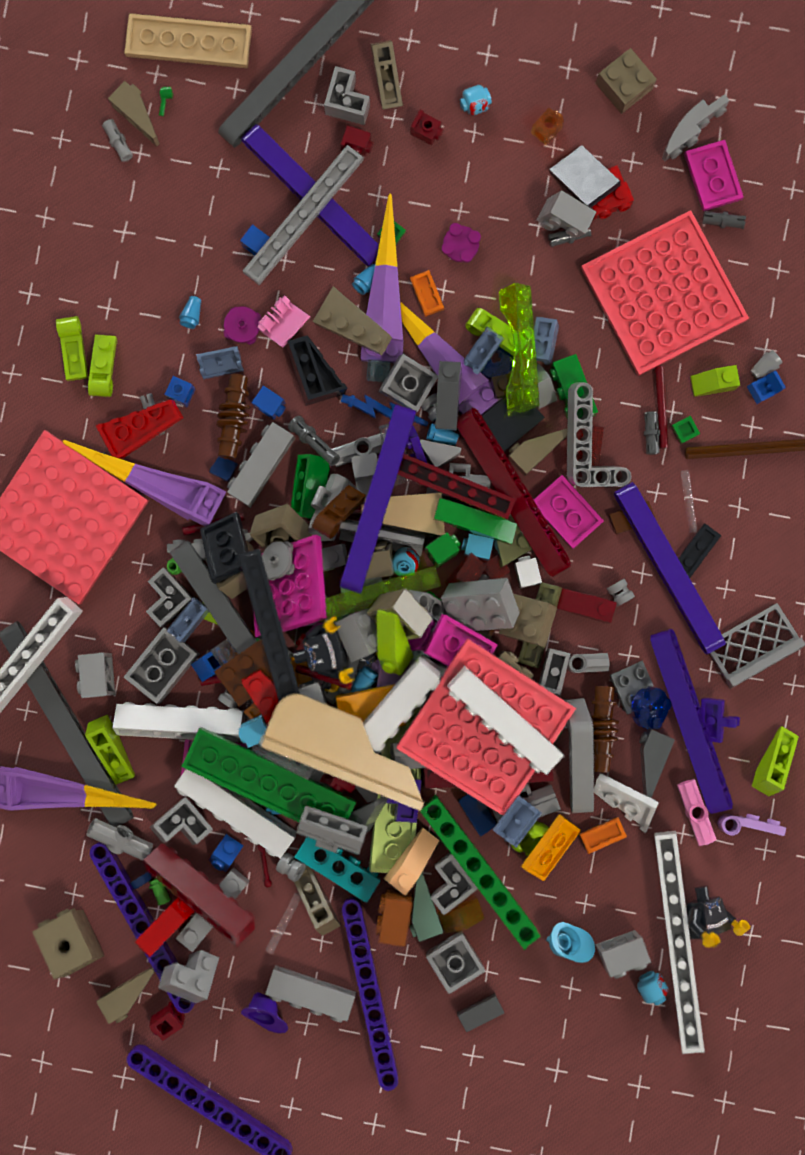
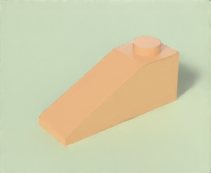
(412, 861)

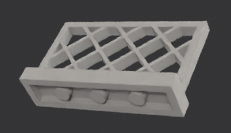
(397, 538)
(764, 661)

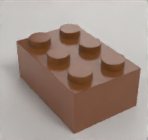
(395, 917)

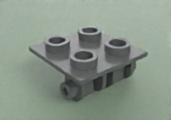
(629, 682)

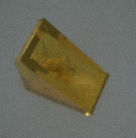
(462, 916)

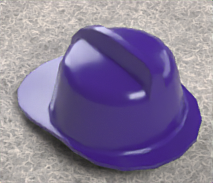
(265, 1013)

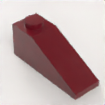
(586, 606)

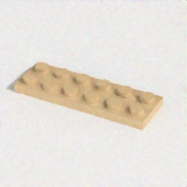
(188, 40)

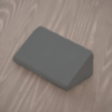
(480, 1012)

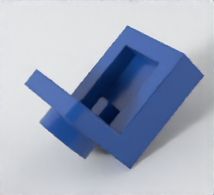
(766, 387)
(225, 853)

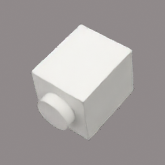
(527, 572)

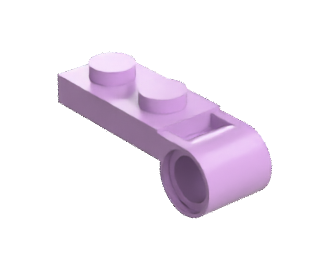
(750, 821)

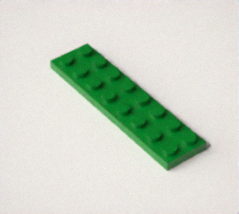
(261, 779)

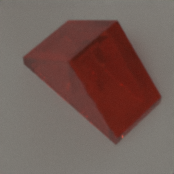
(469, 570)

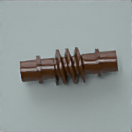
(231, 416)
(603, 728)

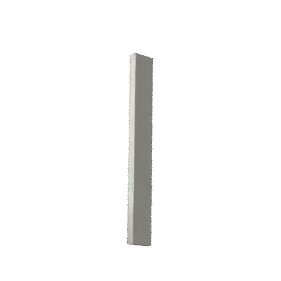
(303, 215)

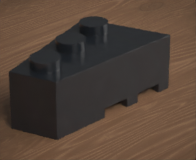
(313, 373)

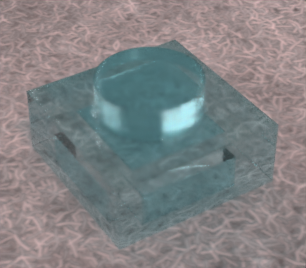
(377, 370)

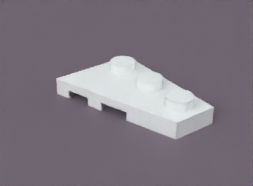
(634, 804)

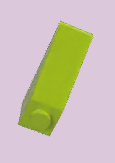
(392, 643)
(109, 749)
(776, 763)

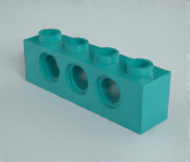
(361, 889)

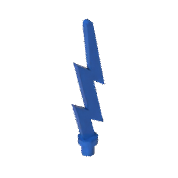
(372, 405)

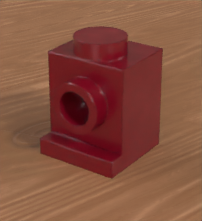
(427, 135)
(357, 140)
(337, 783)
(166, 1021)

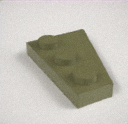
(509, 552)

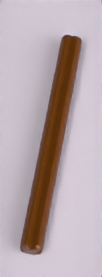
(745, 449)

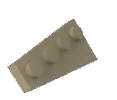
(350, 322)

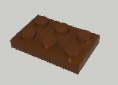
(240, 667)

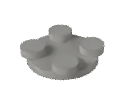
(278, 560)

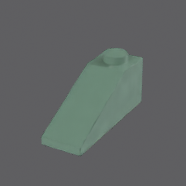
(424, 914)

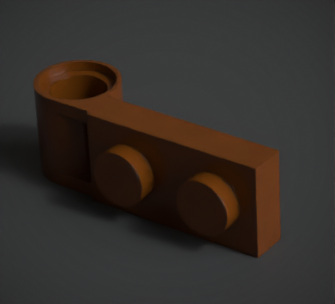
(338, 510)

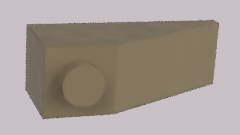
(386, 74)
(130, 105)
(533, 451)
(316, 902)
(122, 998)

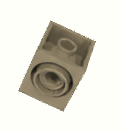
(54, 940)

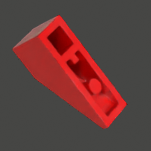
(163, 927)

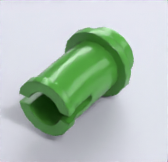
(173, 568)
(159, 891)

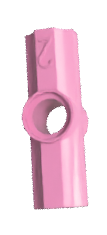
(701, 825)

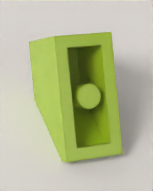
(715, 381)

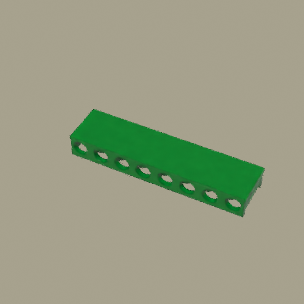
(480, 872)

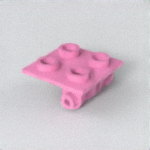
(283, 322)

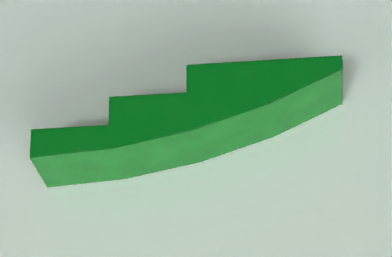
(475, 521)

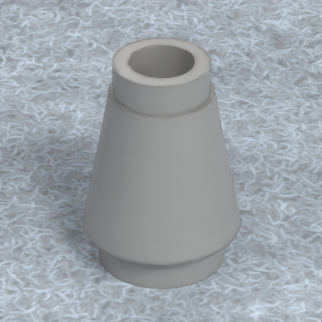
(766, 365)

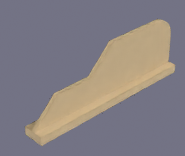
(338, 746)

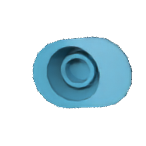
(571, 942)

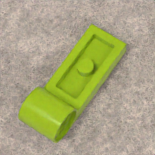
(481, 319)
(72, 348)
(101, 367)

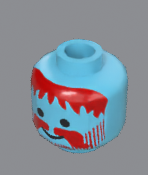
(475, 100)
(405, 561)
(652, 987)

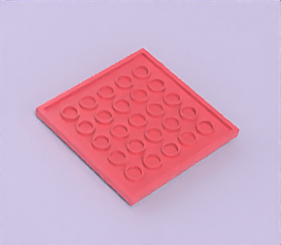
(664, 293)
(65, 517)
(467, 752)

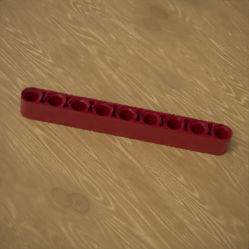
(508, 482)

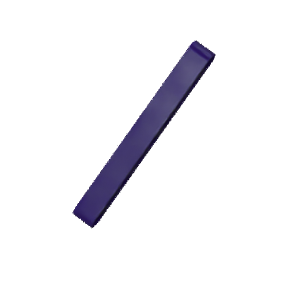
(300, 183)
(378, 499)
(669, 568)
(690, 722)
(134, 918)
(370, 1003)
(203, 1094)

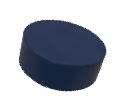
(143, 879)

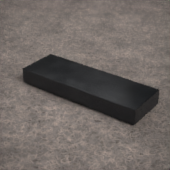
(698, 548)

